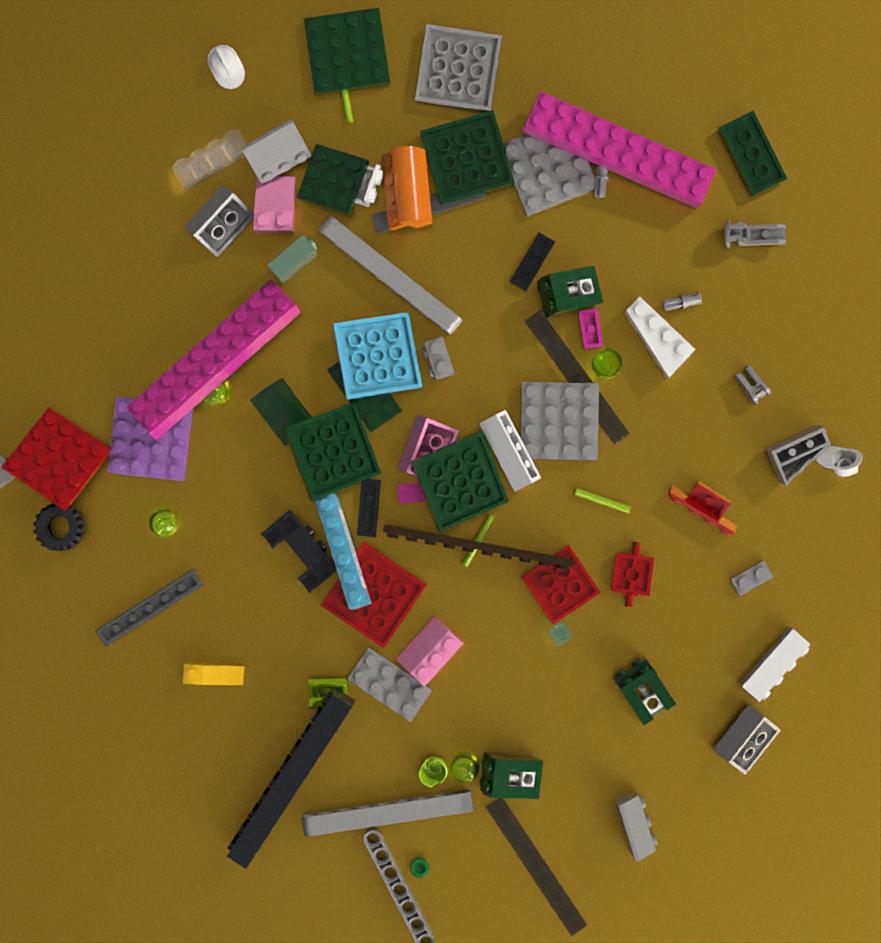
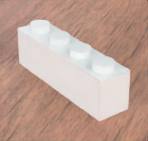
(509, 450)
(775, 664)

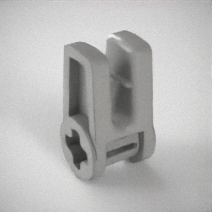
(751, 390)

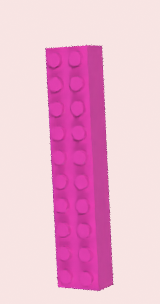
(619, 150)
(213, 359)

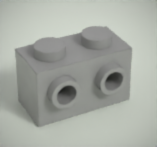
(439, 358)

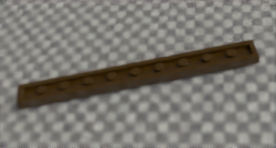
(470, 545)

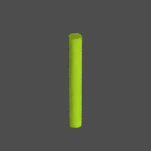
(346, 106)
(602, 500)
(479, 537)

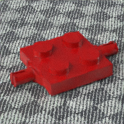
(632, 574)

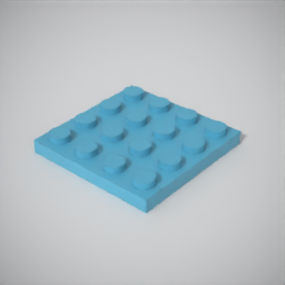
(377, 355)

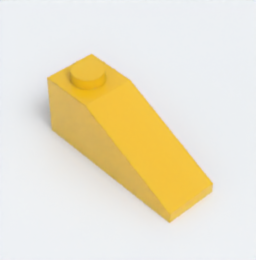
(213, 674)

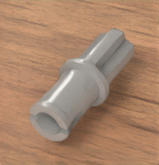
(601, 179)
(682, 301)

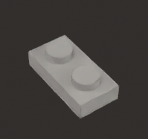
(751, 578)

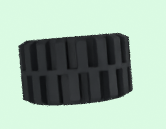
(45, 535)

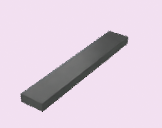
(380, 219)
(149, 607)

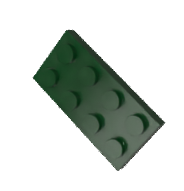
(752, 153)
(372, 409)

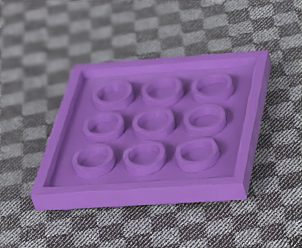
(140, 454)

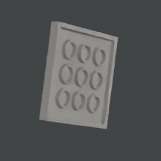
(458, 68)
(546, 173)
(560, 420)

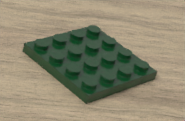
(346, 51)
(467, 157)
(332, 451)
(459, 481)

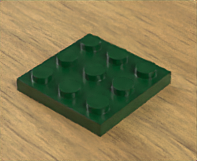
(333, 179)

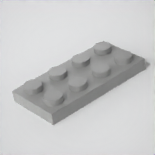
(389, 684)

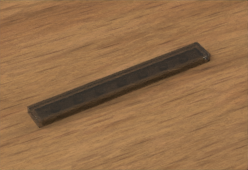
(574, 372)
(536, 866)

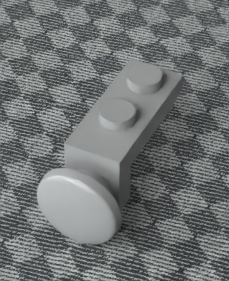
(754, 234)

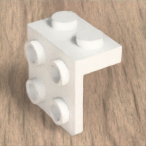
(367, 192)

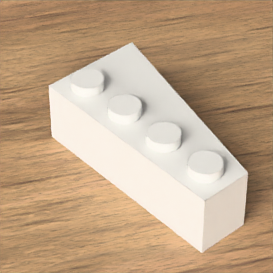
(661, 339)

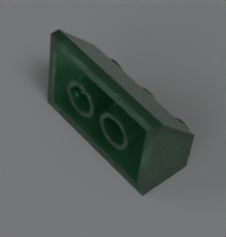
(280, 408)

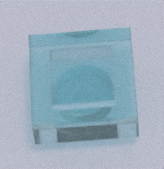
(561, 633)

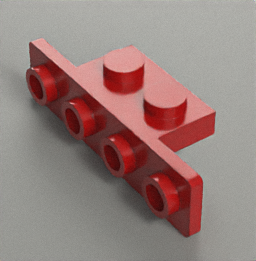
(707, 504)

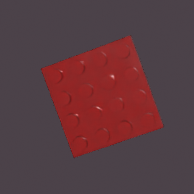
(56, 459)
(390, 592)

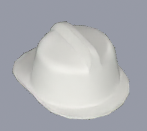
(226, 66)
(841, 460)

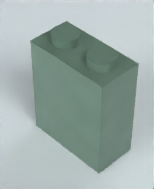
(293, 258)

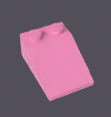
(275, 206)

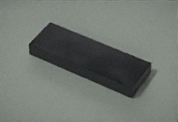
(532, 261)
(369, 508)

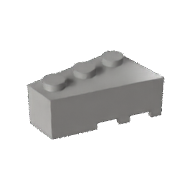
(796, 452)

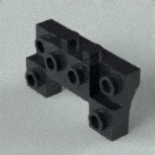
(305, 546)

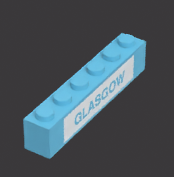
(343, 551)

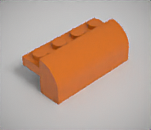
(406, 187)

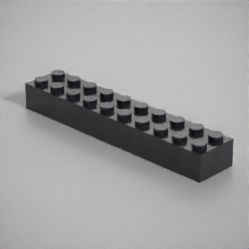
(288, 781)

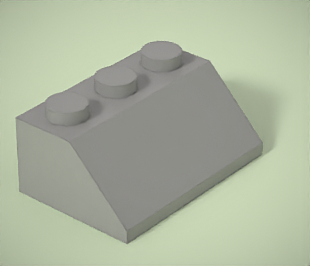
(276, 151)
(220, 220)
(746, 739)
(636, 825)

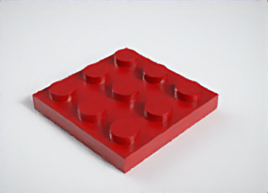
(559, 589)

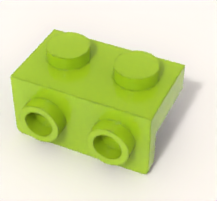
(320, 688)

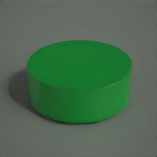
(419, 867)

